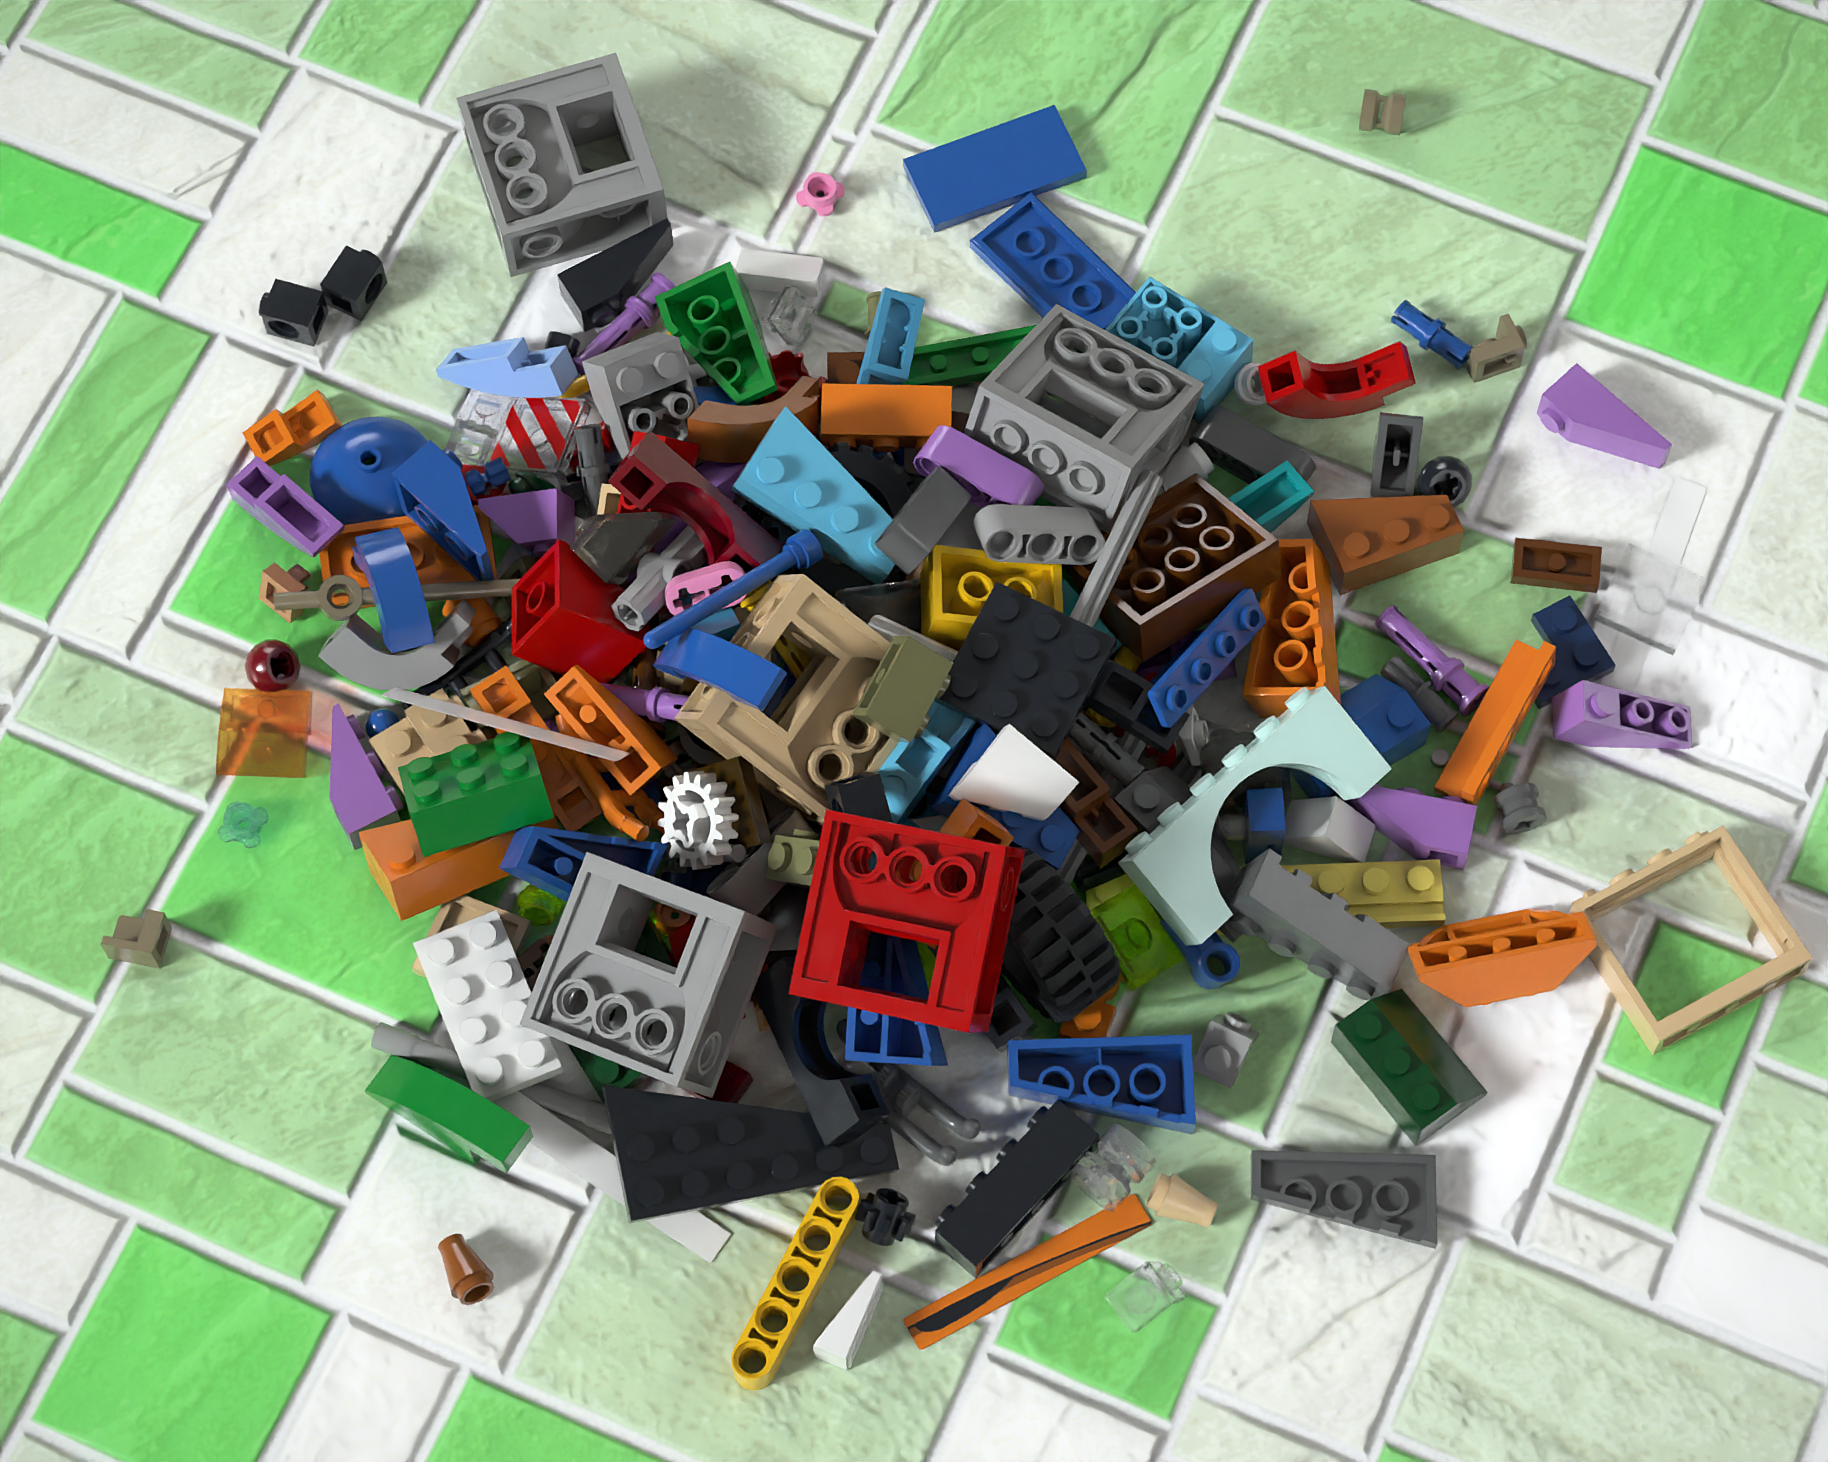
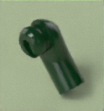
(528, 481)

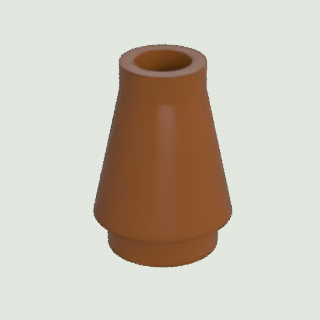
(466, 1273)

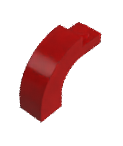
(1335, 390)

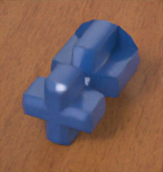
(495, 473)

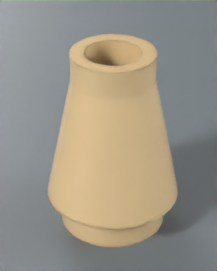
(1180, 1201)

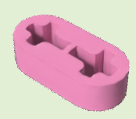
(700, 580)

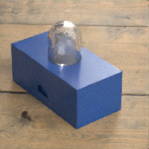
(1259, 825)

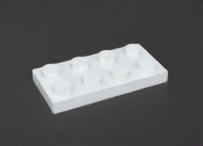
(482, 1006)

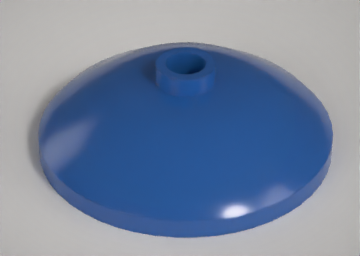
(357, 490)

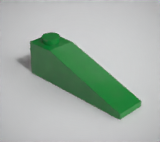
(721, 332)

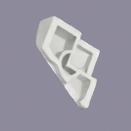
(1015, 778)

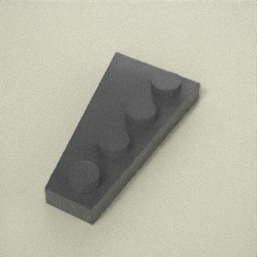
(1361, 1190)

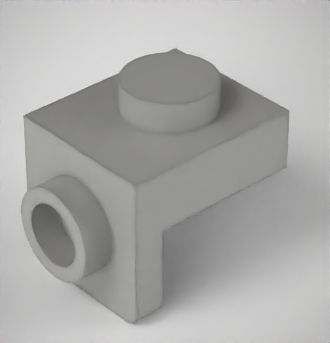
(1224, 1048)

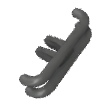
(901, 1096)

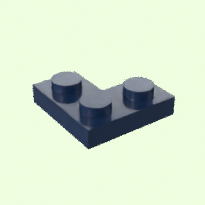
(1577, 649)

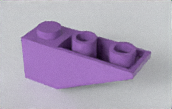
(1618, 718)
(354, 781)
(1421, 823)

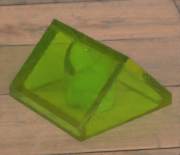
(1137, 937)

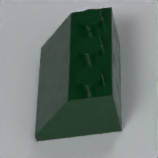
(1406, 1064)

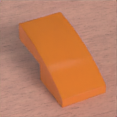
(298, 429)

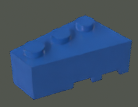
(1047, 838)
(554, 856)
(895, 967)

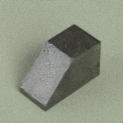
(617, 542)

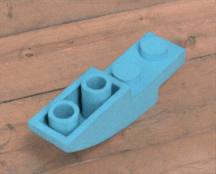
(916, 764)

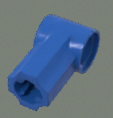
(1197, 955)

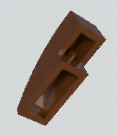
(1101, 822)

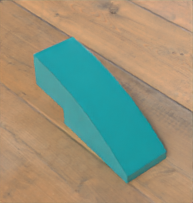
(1274, 496)

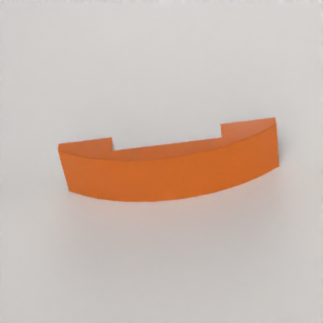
(565, 788)

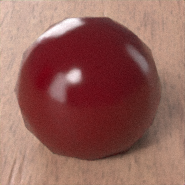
(272, 666)

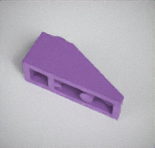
(1595, 418)

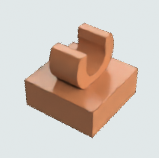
(277, 580)

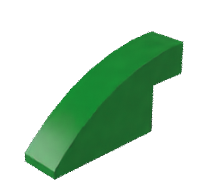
(450, 1113)

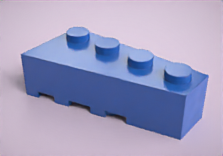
(1114, 1077)

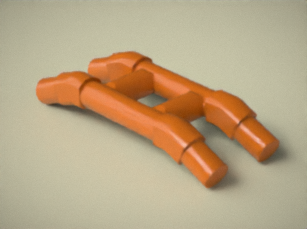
(612, 801)

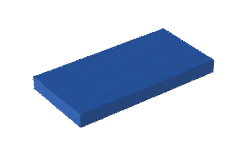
(994, 168)
(1050, 264)

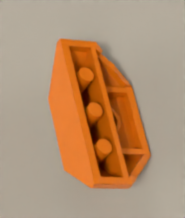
(1502, 955)

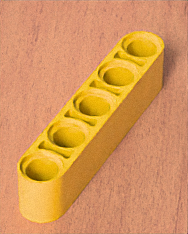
(789, 1304)

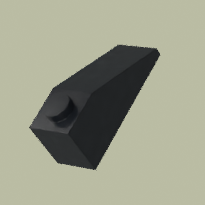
(603, 283)

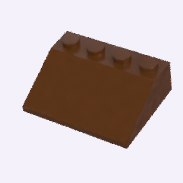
(1184, 567)

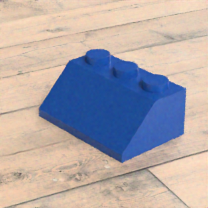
(1387, 720)

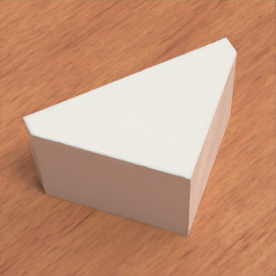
(1328, 829)

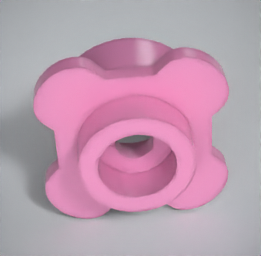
(820, 183)

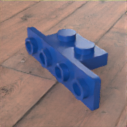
(1204, 658)

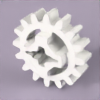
(698, 820)

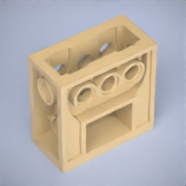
(816, 709)

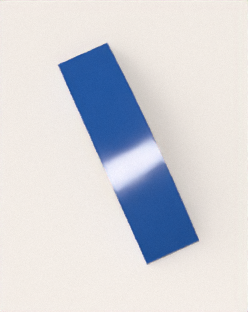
(721, 666)

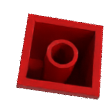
(567, 618)

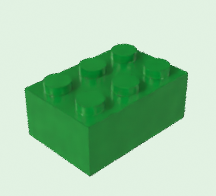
(474, 792)

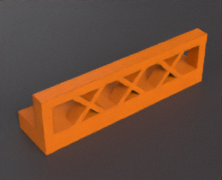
(1496, 722)

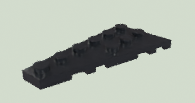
(710, 1153)

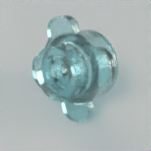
(242, 812)

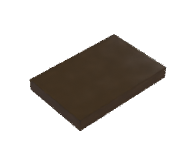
(741, 785)

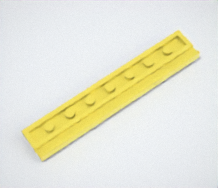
(1387, 891)

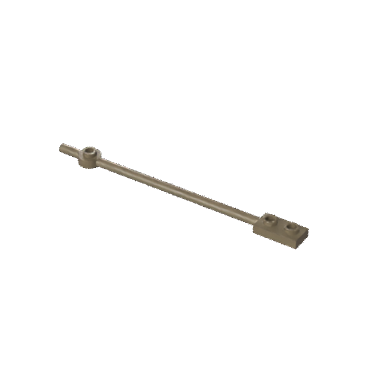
(363, 596)

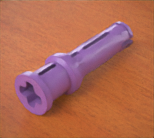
(639, 314)
(1445, 672)

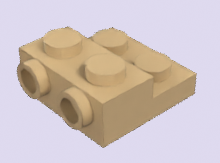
(422, 735)

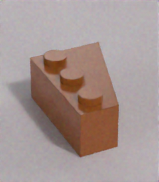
(1383, 536)

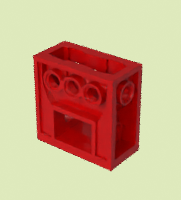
(852, 900)

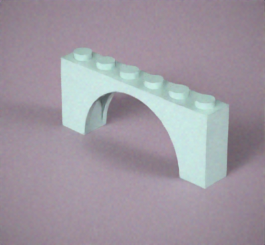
(1175, 859)

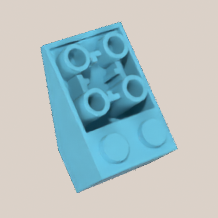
(1184, 338)

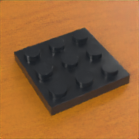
(1026, 669)

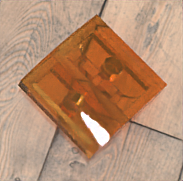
(264, 733)

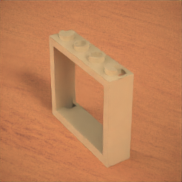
(1662, 867)

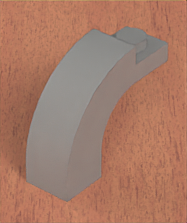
(362, 657)

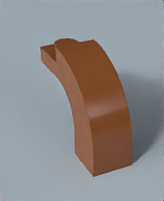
(734, 431)

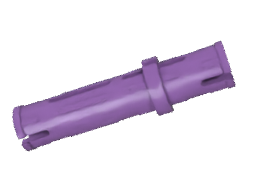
(657, 703)

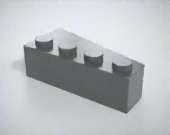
(1314, 927)

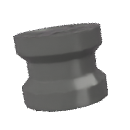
(1520, 808)

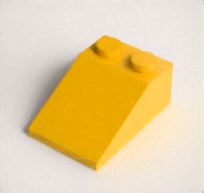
(960, 580)

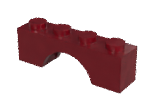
(663, 480)

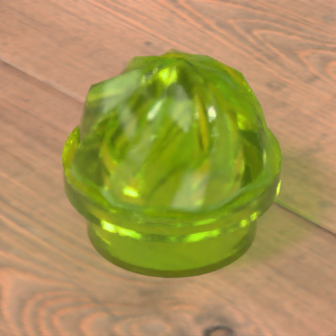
(538, 905)

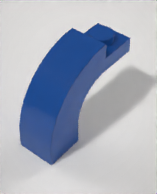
(395, 589)

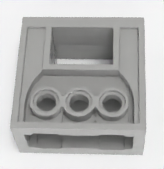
(543, 123)
(1079, 456)
(691, 1006)

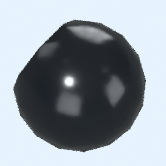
(1446, 477)

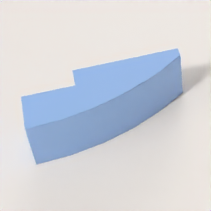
(510, 369)

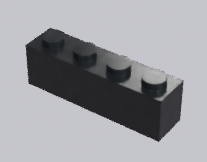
(1015, 1188)

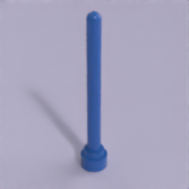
(800, 551)

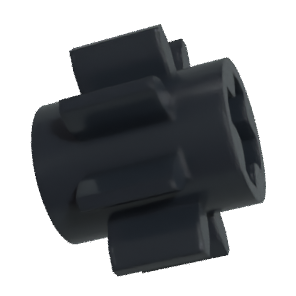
(885, 1217)

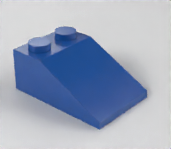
(439, 503)

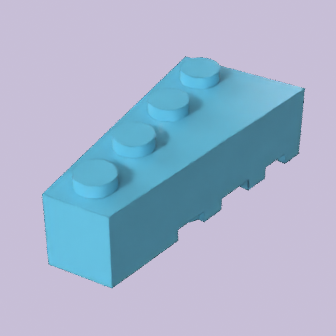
(810, 490)

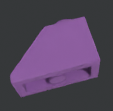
(533, 518)

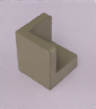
(139, 939)

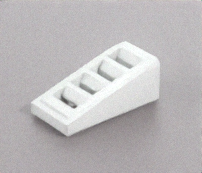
(846, 1331)

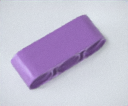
(978, 469)

